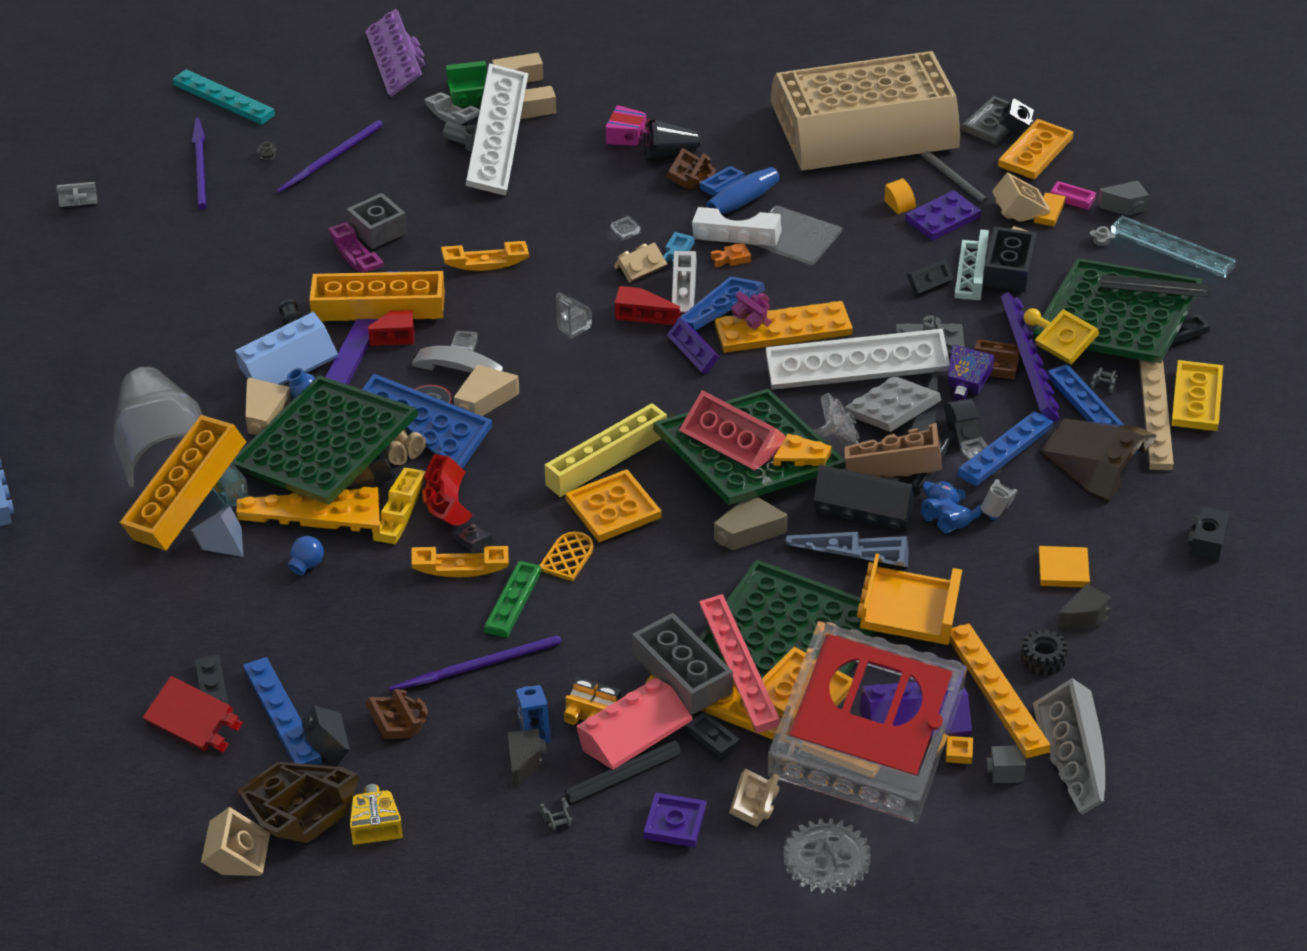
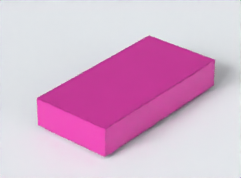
(1074, 195)

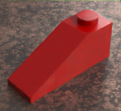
(643, 306)

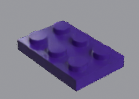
(943, 215)

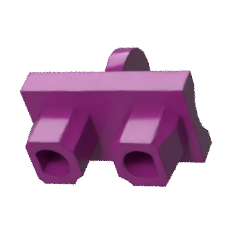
(755, 307)

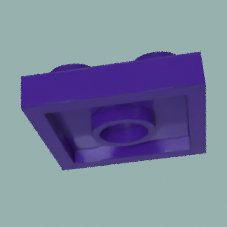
(675, 819)

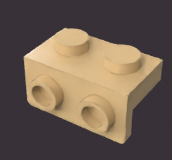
(640, 262)
(754, 797)

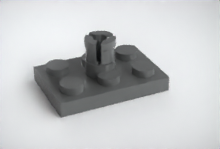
(952, 332)

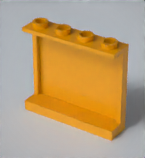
(908, 603)

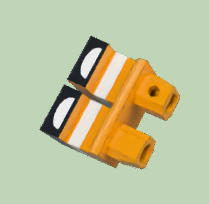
(588, 700)

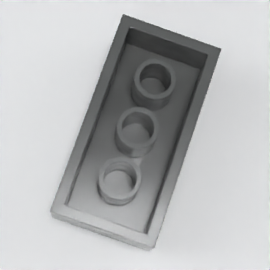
(682, 661)

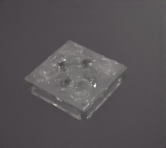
(837, 422)

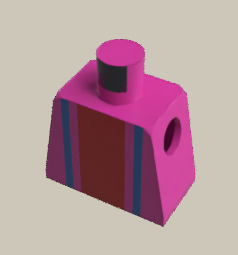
(625, 127)

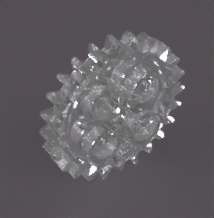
(815, 860)

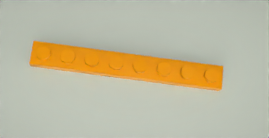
(998, 692)

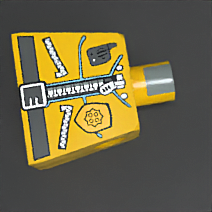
(374, 816)

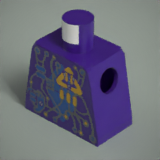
(968, 371)

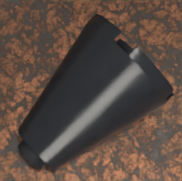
(667, 139)

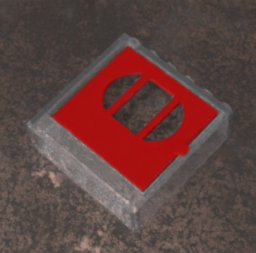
(856, 756)

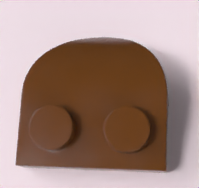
(690, 170)
(397, 715)

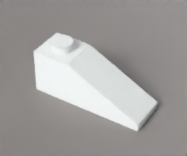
(684, 279)

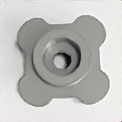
(1102, 236)

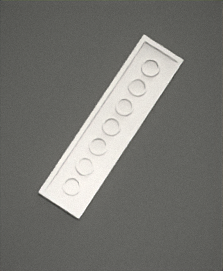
(497, 129)
(857, 359)

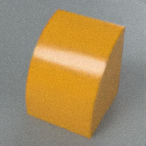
(899, 196)

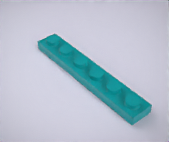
(224, 97)

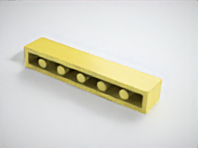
(603, 451)

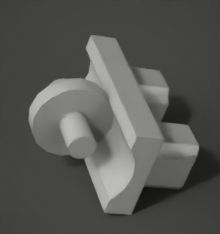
(77, 194)

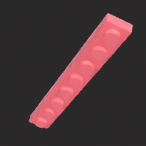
(738, 659)

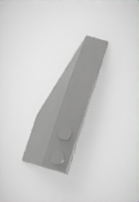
(1075, 740)

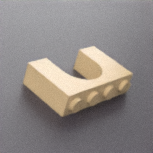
(537, 100)

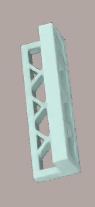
(976, 270)

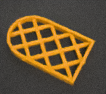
(560, 573)

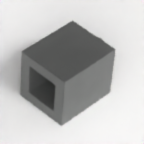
(1006, 764)

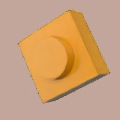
(959, 750)

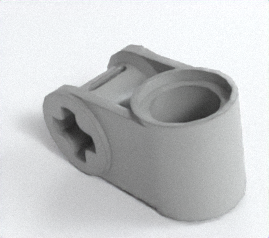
(997, 499)

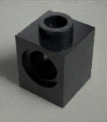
(1016, 116)

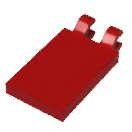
(191, 715)

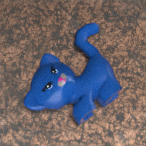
(943, 505)

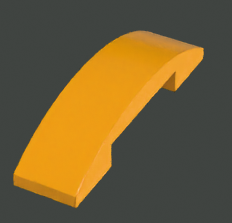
(485, 260)
(460, 565)

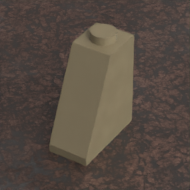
(749, 523)

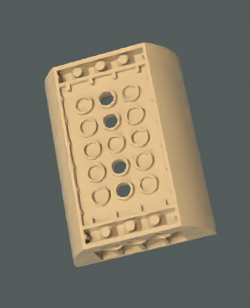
(866, 110)

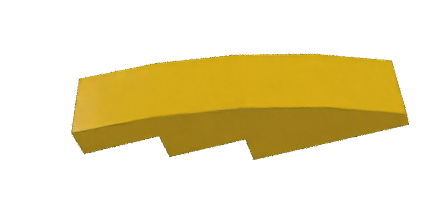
(400, 505)

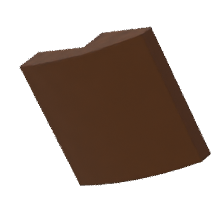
(1005, 357)

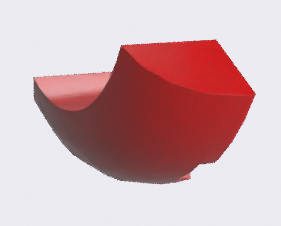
(442, 490)

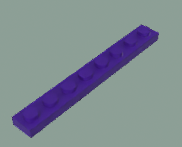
(1032, 361)

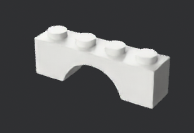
(759, 230)

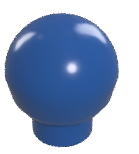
(298, 381)
(305, 554)

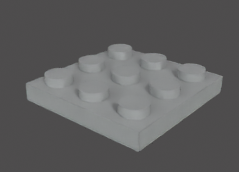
(893, 403)

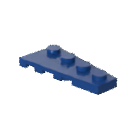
(720, 301)

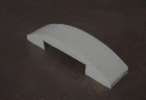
(443, 108)
(452, 358)

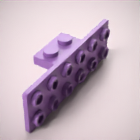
(395, 52)

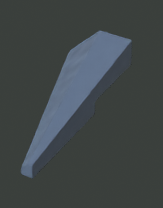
(890, 549)

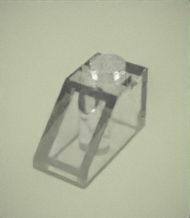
(572, 315)

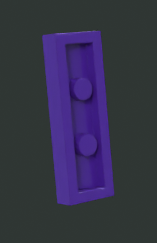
(693, 346)

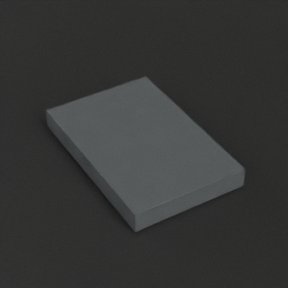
(985, 121)

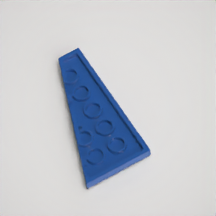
(444, 426)

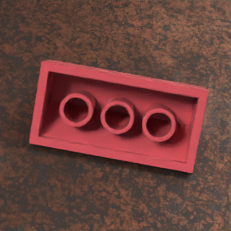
(732, 431)
(633, 723)

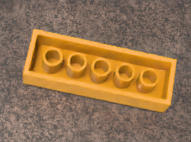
(376, 294)
(183, 482)

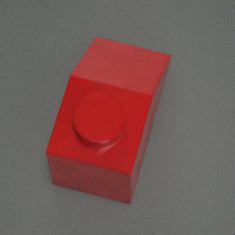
(392, 329)

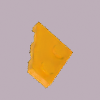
(802, 451)

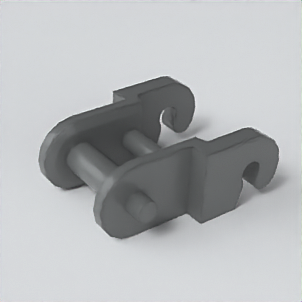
(1097, 377)
(549, 817)

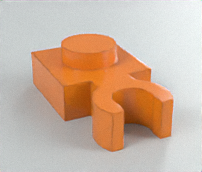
(733, 254)

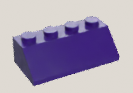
(878, 698)

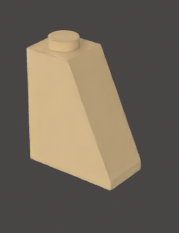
(486, 390)
(264, 403)

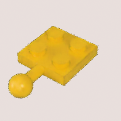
(1064, 336)

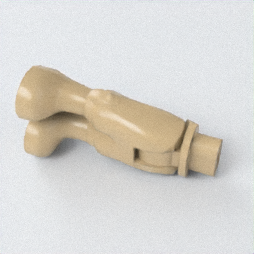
(405, 445)

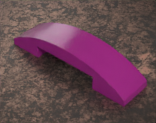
(352, 249)

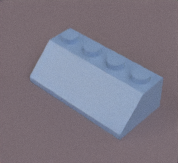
(293, 346)

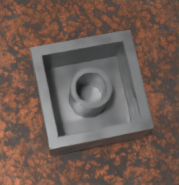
(377, 220)

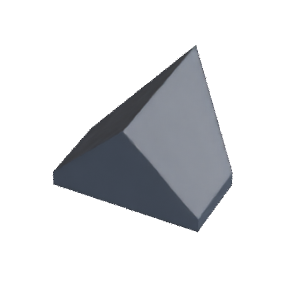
(220, 533)

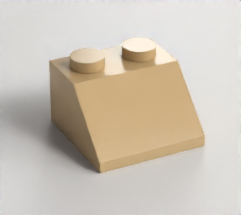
(1019, 199)
(235, 845)

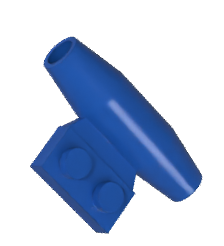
(734, 189)

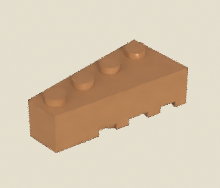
(897, 455)

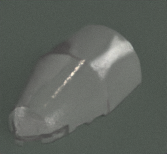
(148, 413)

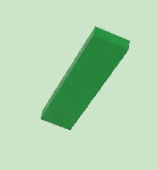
(512, 599)

